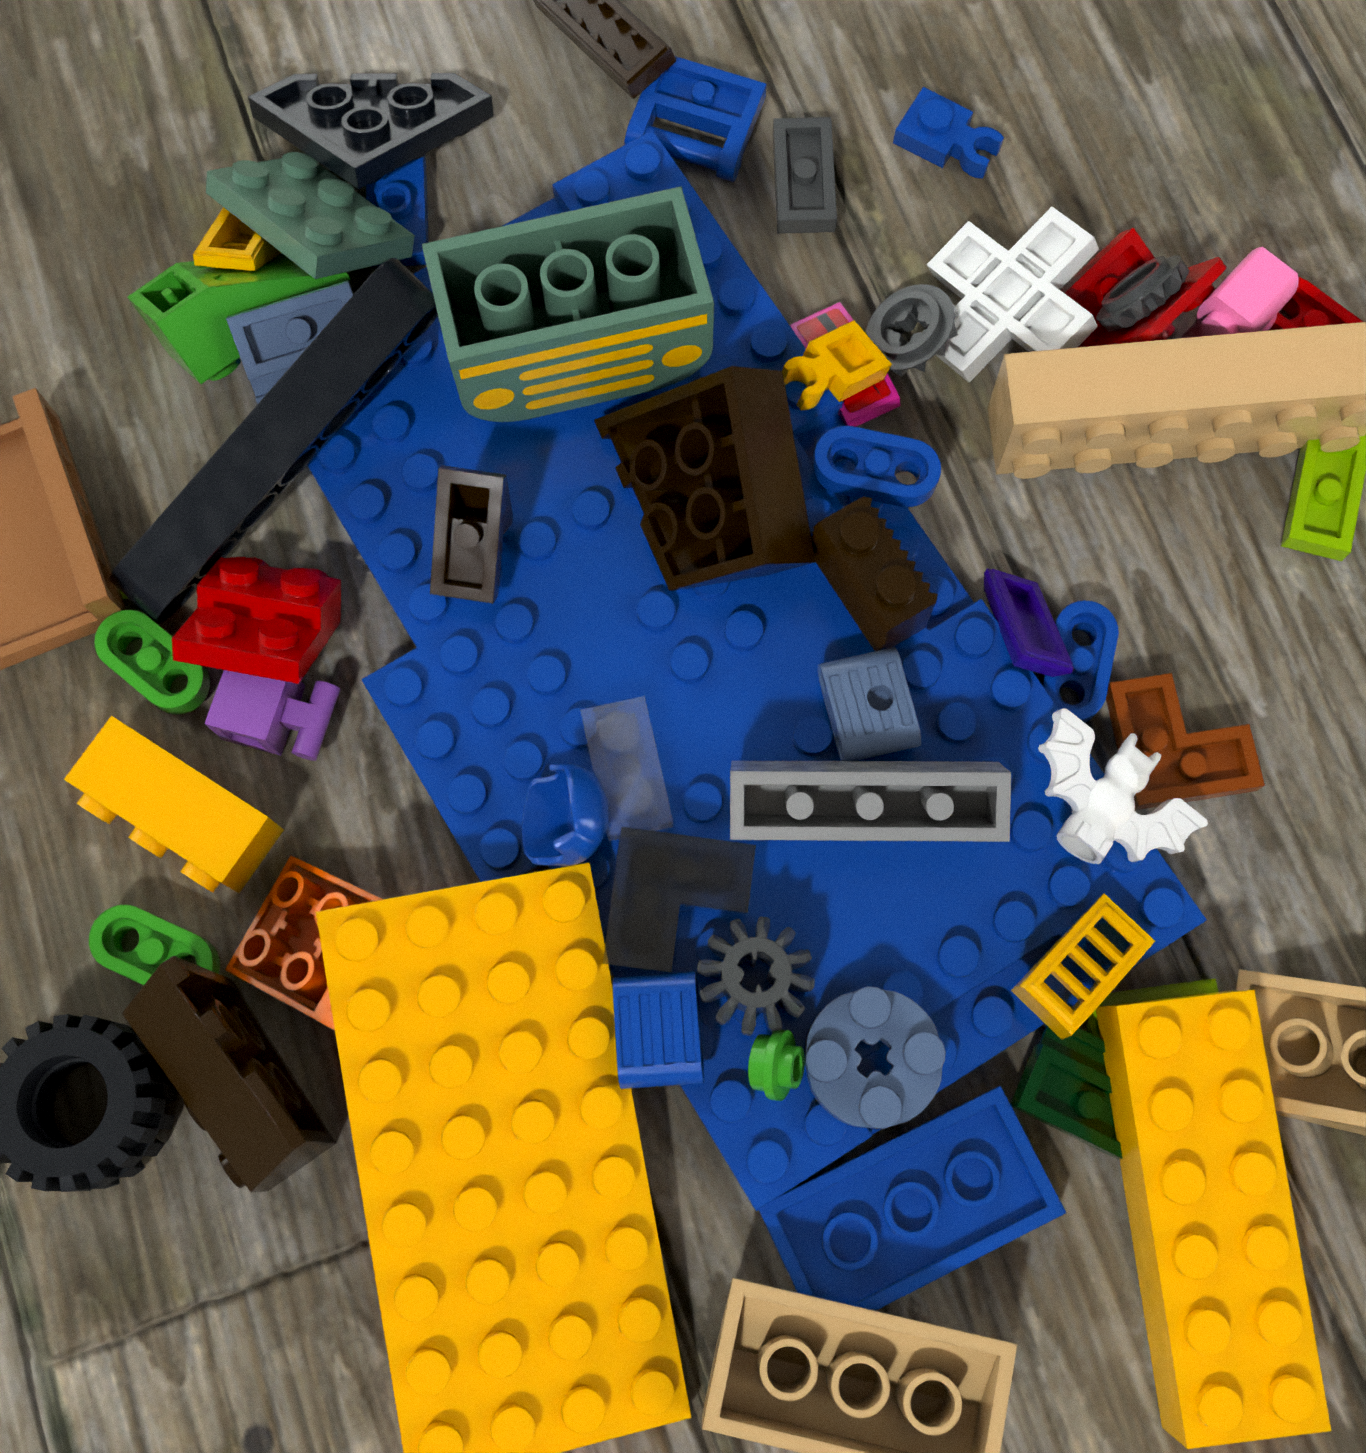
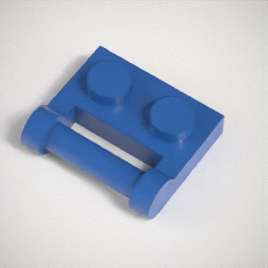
(704, 101)

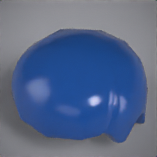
(564, 816)

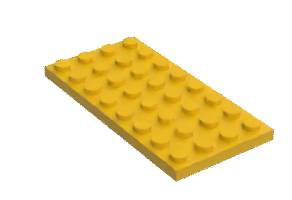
(501, 1168)

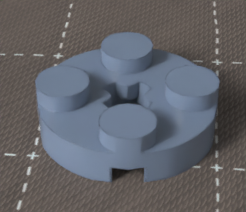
(913, 1053)

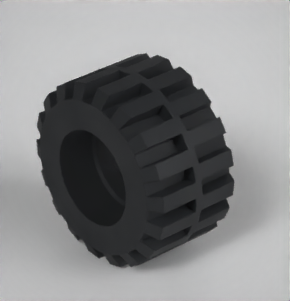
(28, 1094)

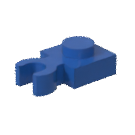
(941, 129)

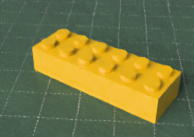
(1212, 1220)

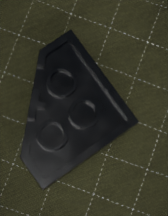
(371, 123)

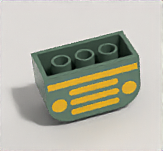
(573, 307)

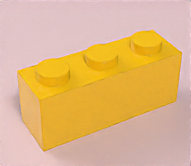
(172, 807)

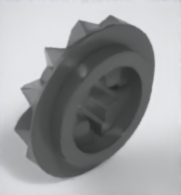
(1142, 292)
(900, 314)

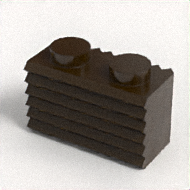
(872, 574)

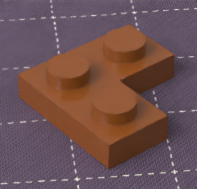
(1190, 763)

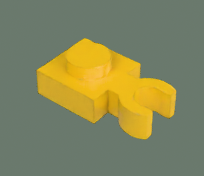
(837, 361)

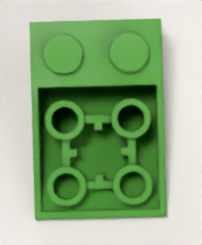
(191, 303)

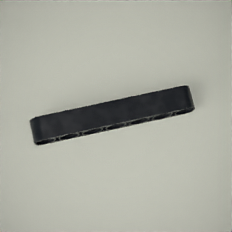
(277, 440)

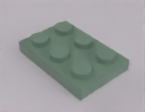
(309, 214)

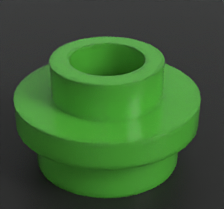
(776, 1064)

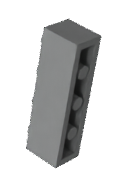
(870, 801)

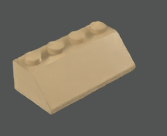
(852, 1378)

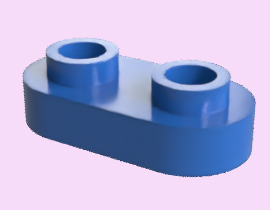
(876, 462)
(1090, 663)

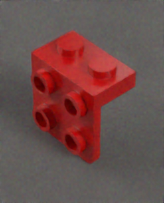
(1114, 263)

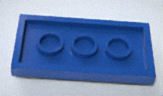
(914, 1207)

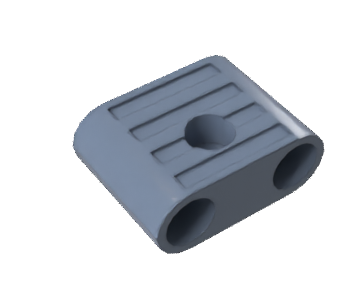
(869, 705)

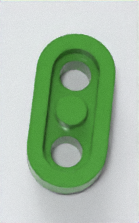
(153, 666)
(156, 943)

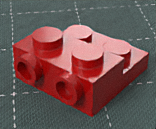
(260, 619)

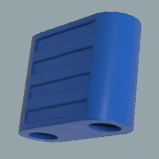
(658, 1030)

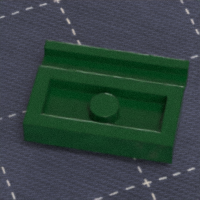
(1070, 1089)

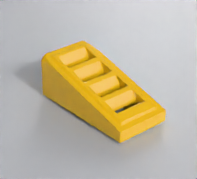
(233, 246)
(1047, 1004)

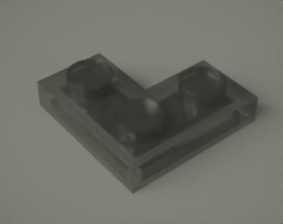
(659, 874)

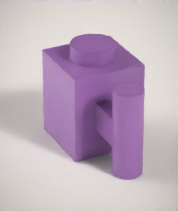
(263, 710)

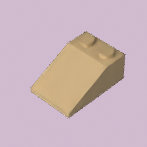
(1313, 1047)

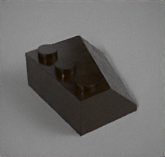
(715, 477)
(227, 1073)

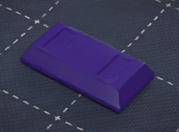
(1026, 624)

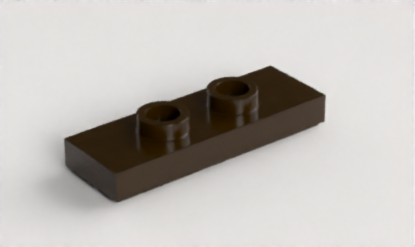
(612, 39)

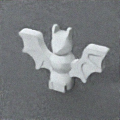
(1106, 806)

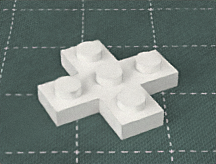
(1014, 291)

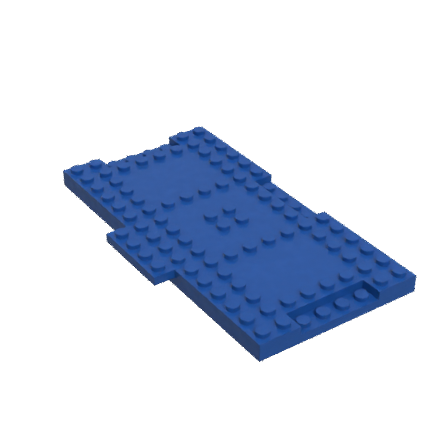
(724, 681)

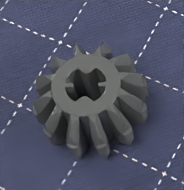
(779, 975)

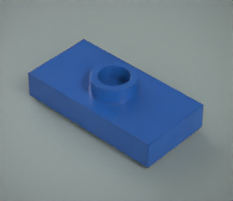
(405, 198)

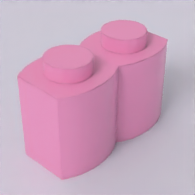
(1247, 297)

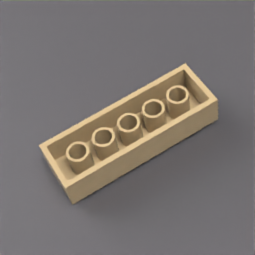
(1179, 400)

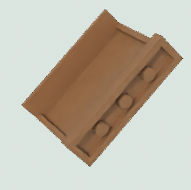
(49, 541)

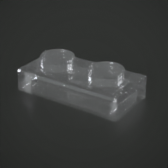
(627, 765)

